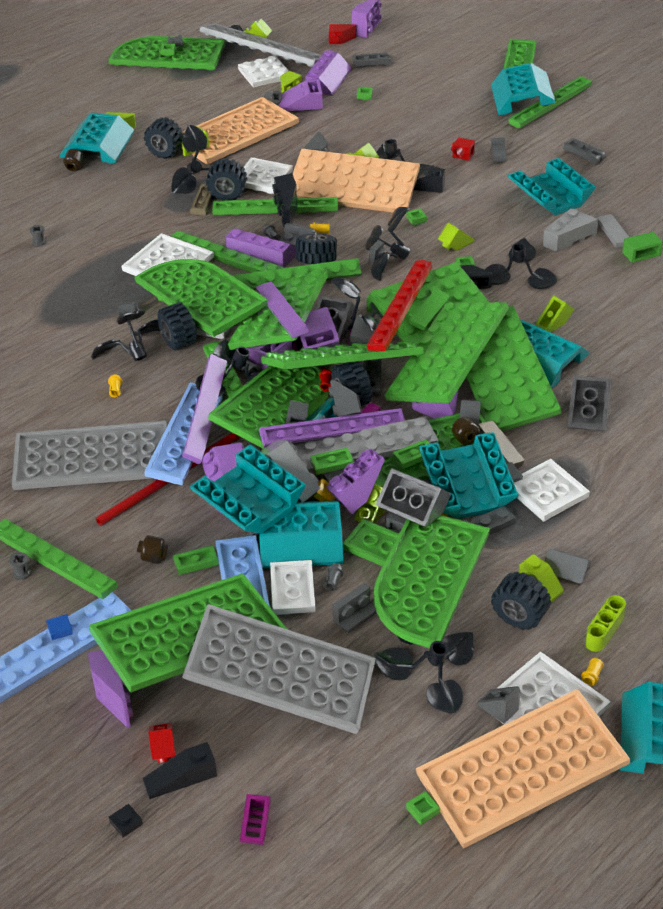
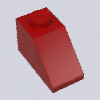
(341, 33)
(161, 742)

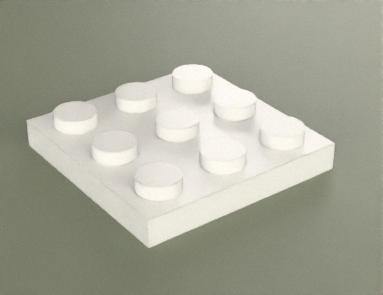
(262, 71)
(262, 173)
(549, 490)

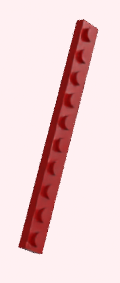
(399, 306)

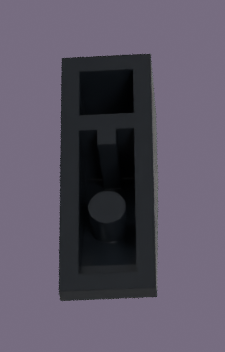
(430, 180)
(181, 771)

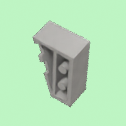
(568, 229)
(284, 454)

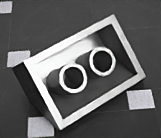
(412, 498)

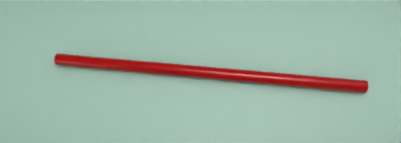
(153, 487)

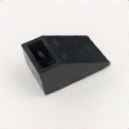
(285, 197)

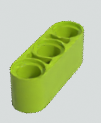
(605, 623)

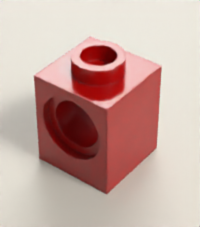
(463, 148)

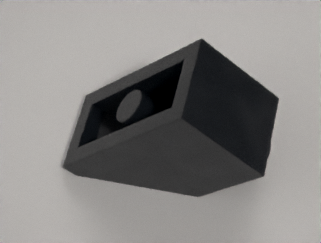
(480, 277)

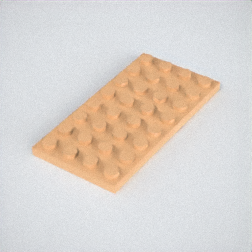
(243, 127)
(355, 179)
(521, 767)

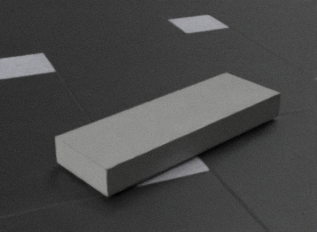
(612, 230)

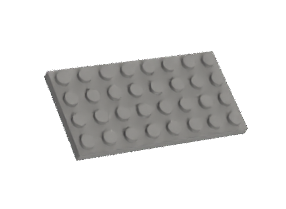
(84, 455)
(280, 668)

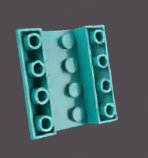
(521, 83)
(101, 134)
(556, 189)
(553, 351)
(472, 474)
(253, 492)
(305, 534)
(642, 726)

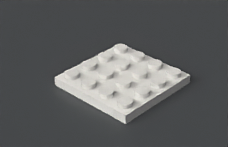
(162, 250)
(544, 681)

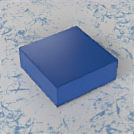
(59, 627)

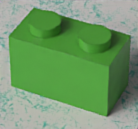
(642, 247)

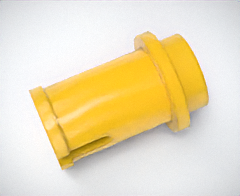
(320, 228)
(115, 383)
(592, 672)

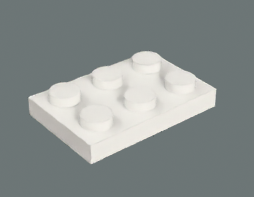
(292, 587)

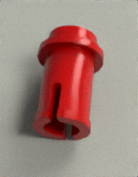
(325, 377)

